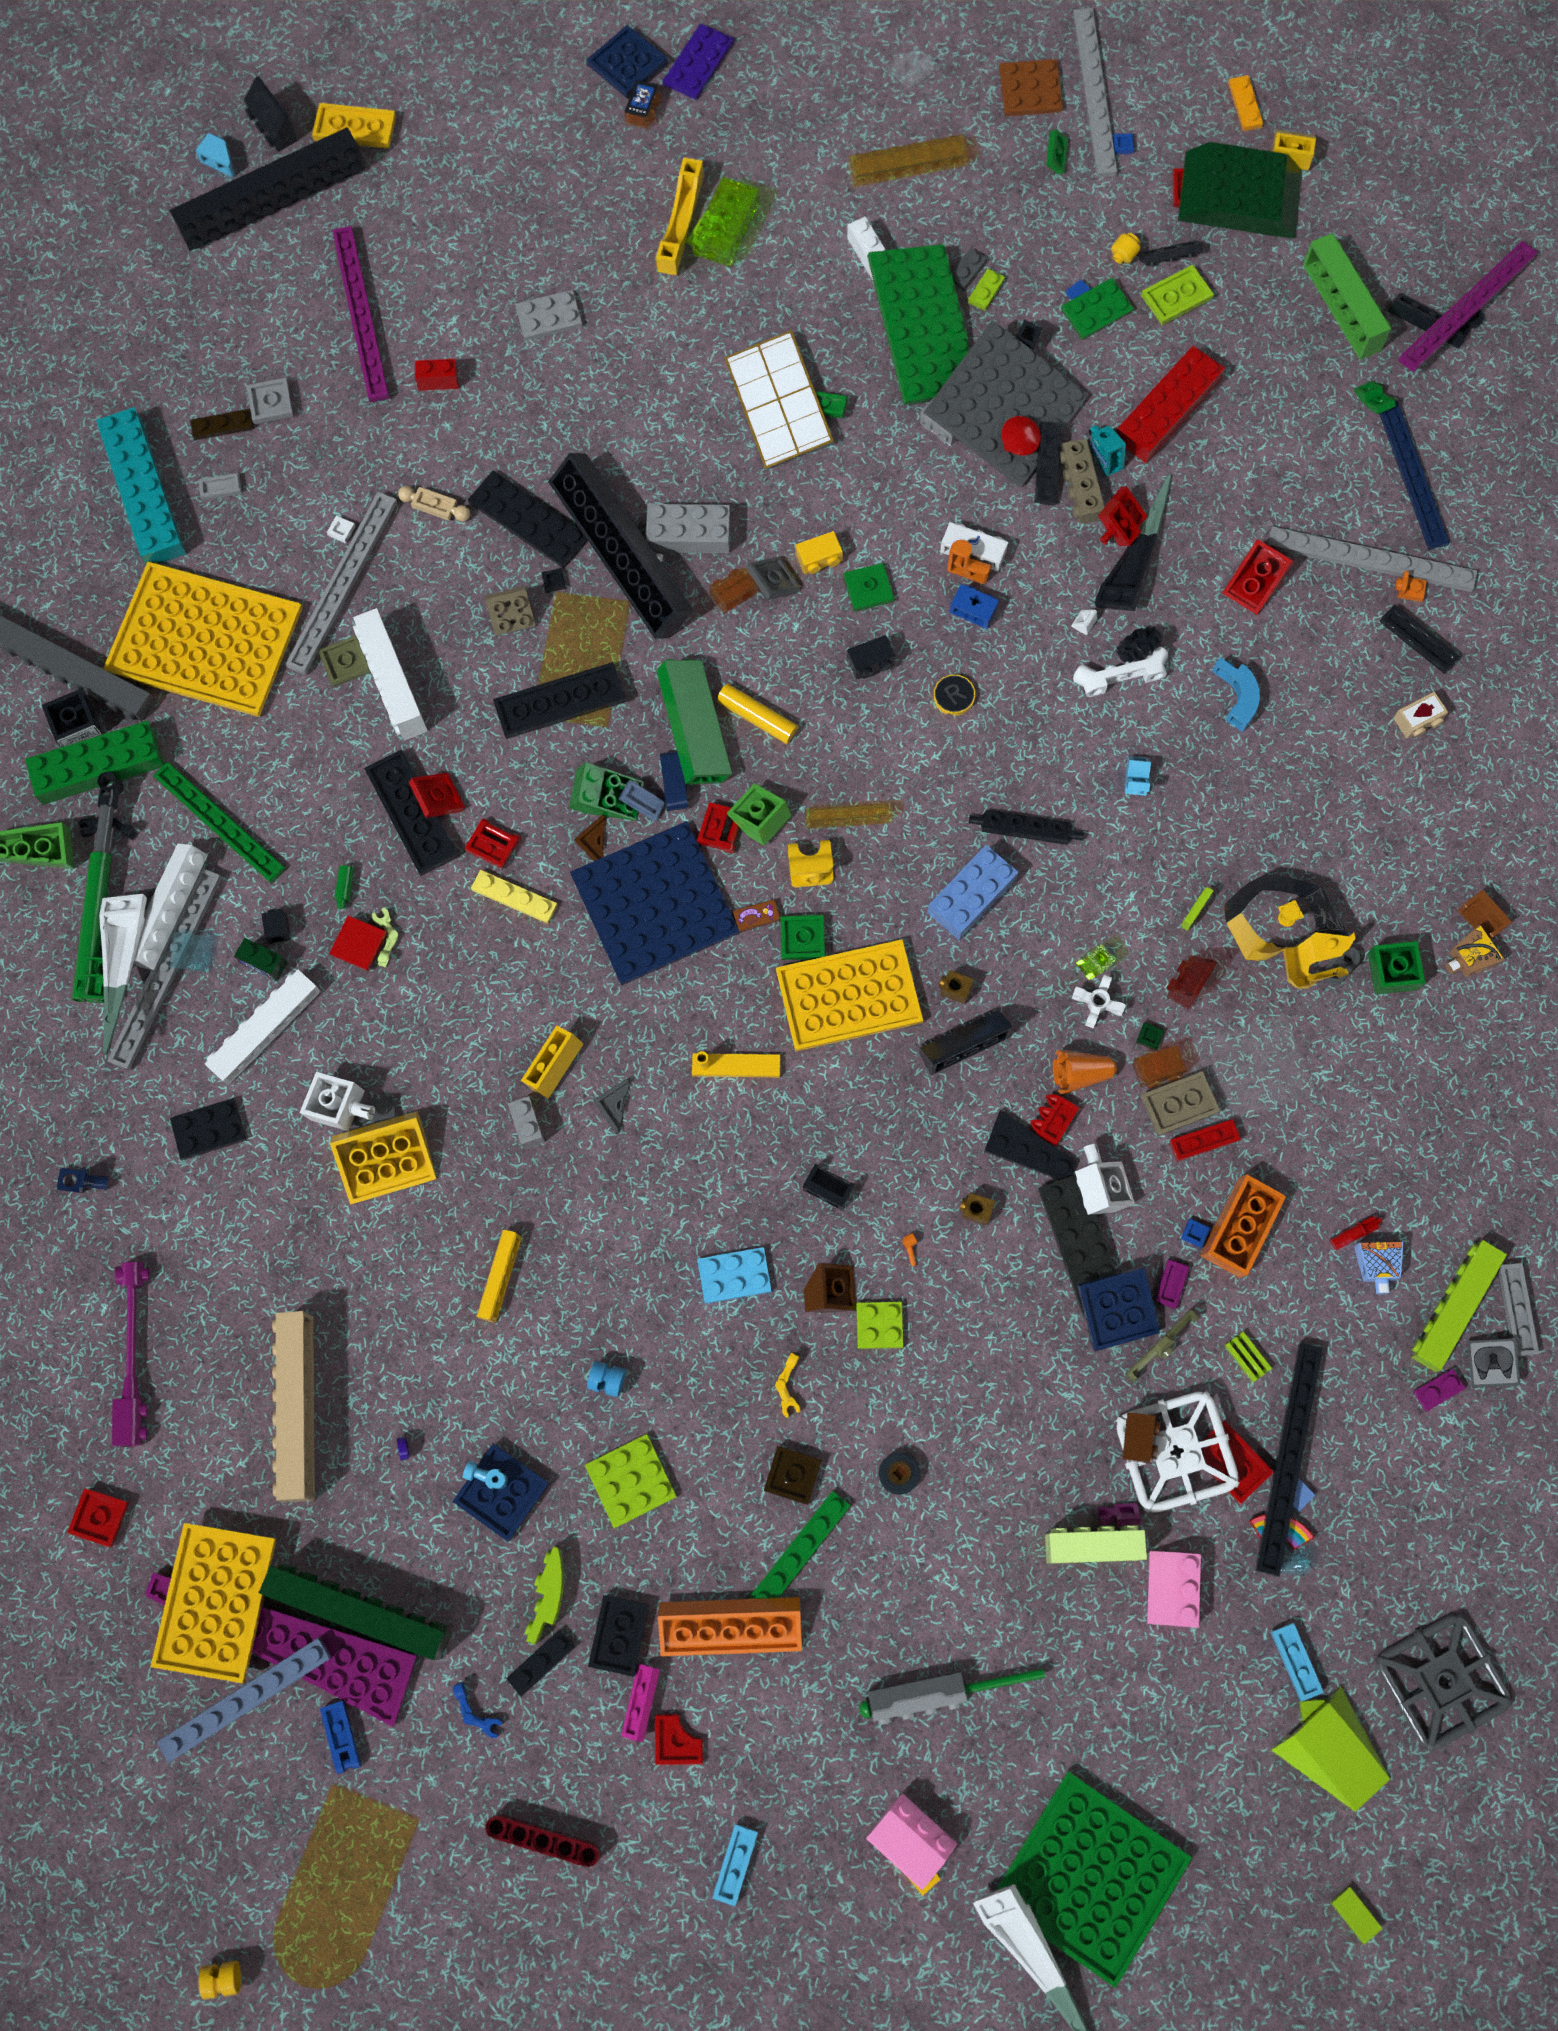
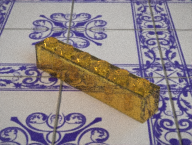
(908, 160)

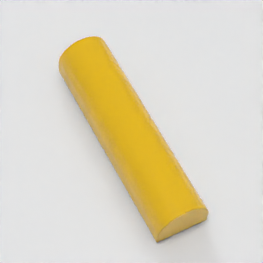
(757, 713)
(499, 1276)

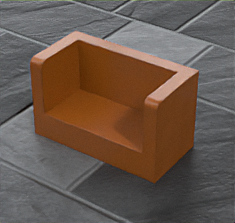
(1484, 912)

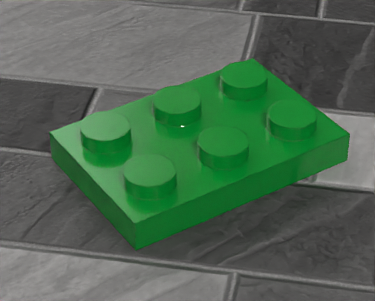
(1097, 308)

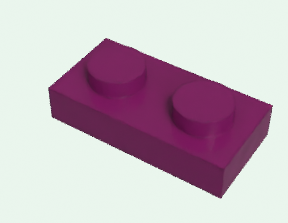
(1439, 1390)

